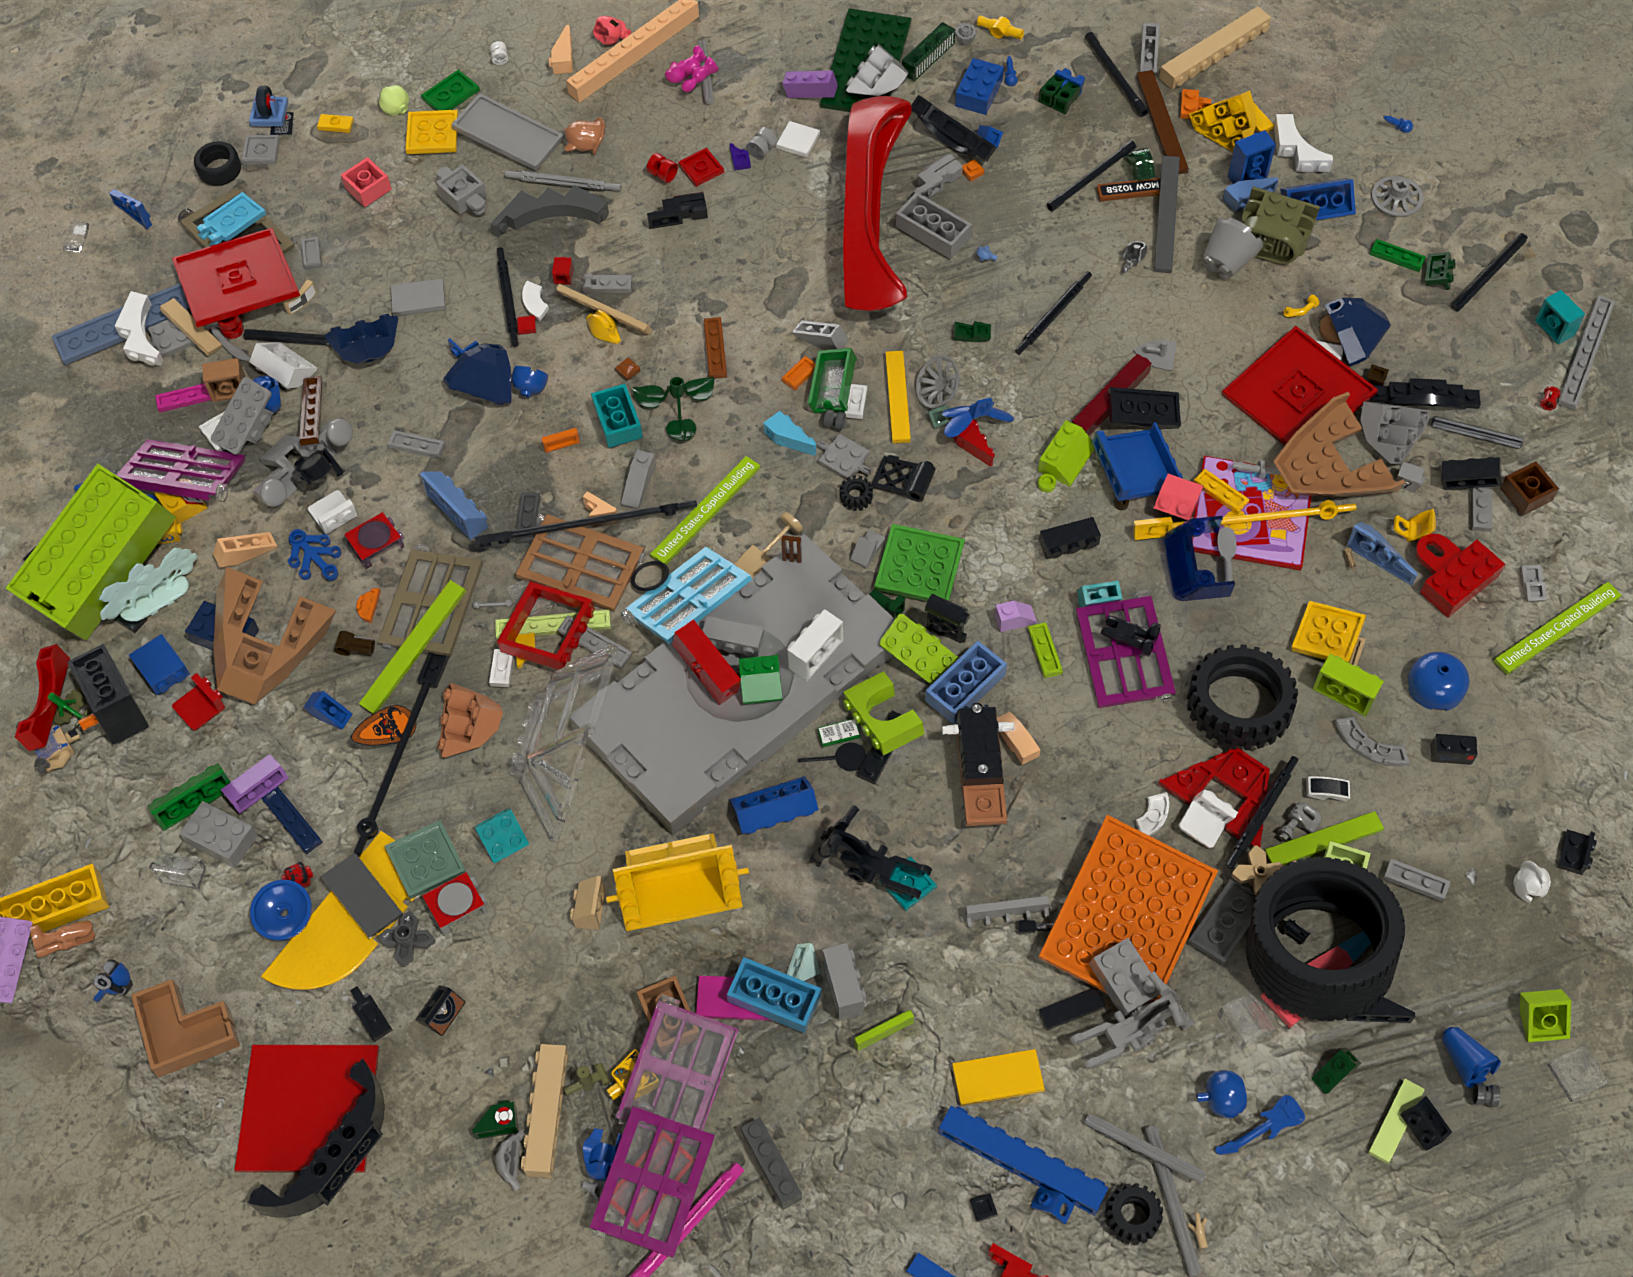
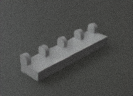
(1007, 909)

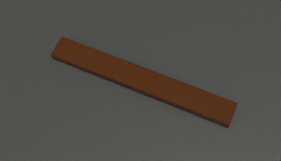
(1161, 118)

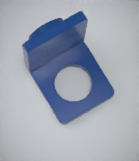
(457, 351)
(1051, 1202)

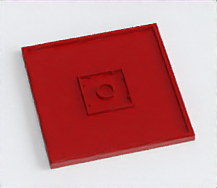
(235, 277)
(1293, 384)
(296, 1102)

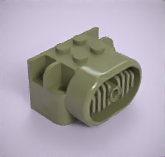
(1281, 224)

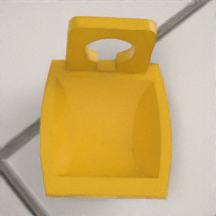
(1417, 526)

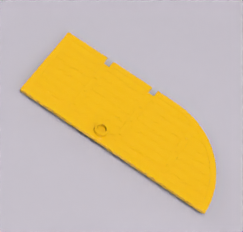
(332, 941)

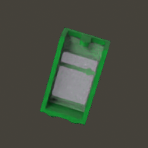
(832, 380)

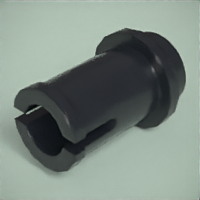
(1296, 931)

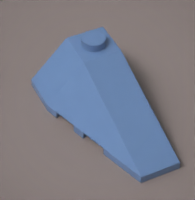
(1375, 548)

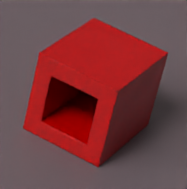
(562, 270)

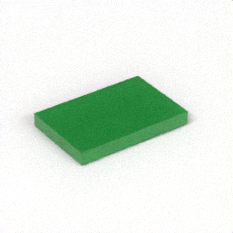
(450, 92)

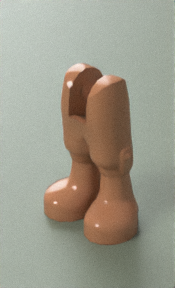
(61, 939)

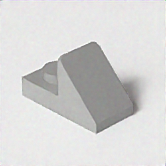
(867, 548)

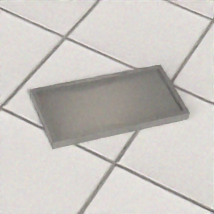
(507, 131)

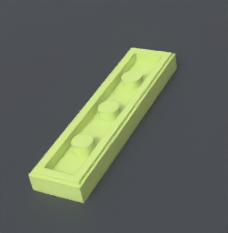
(1393, 1124)

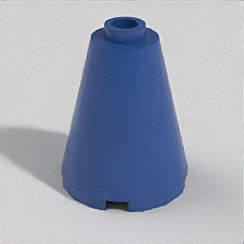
(1469, 1056)

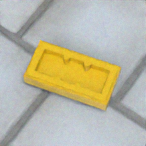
(335, 123)

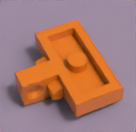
(1191, 102)

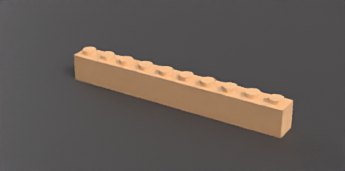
(632, 49)

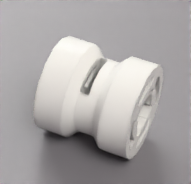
(499, 53)

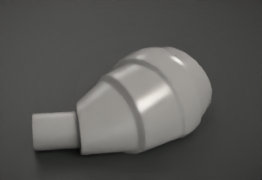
(508, 1159)

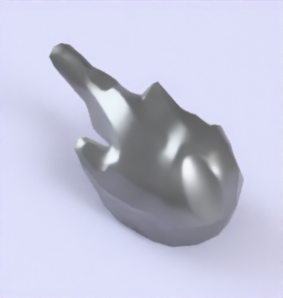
(1134, 253)

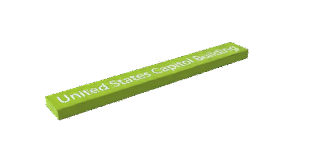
(705, 510)
(1557, 628)

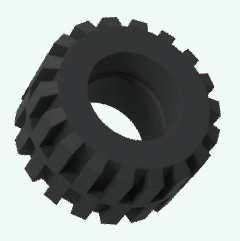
(1146, 1201)

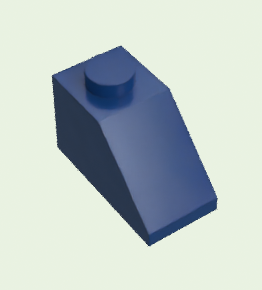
(327, 709)

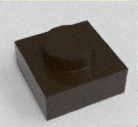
(1377, 375)

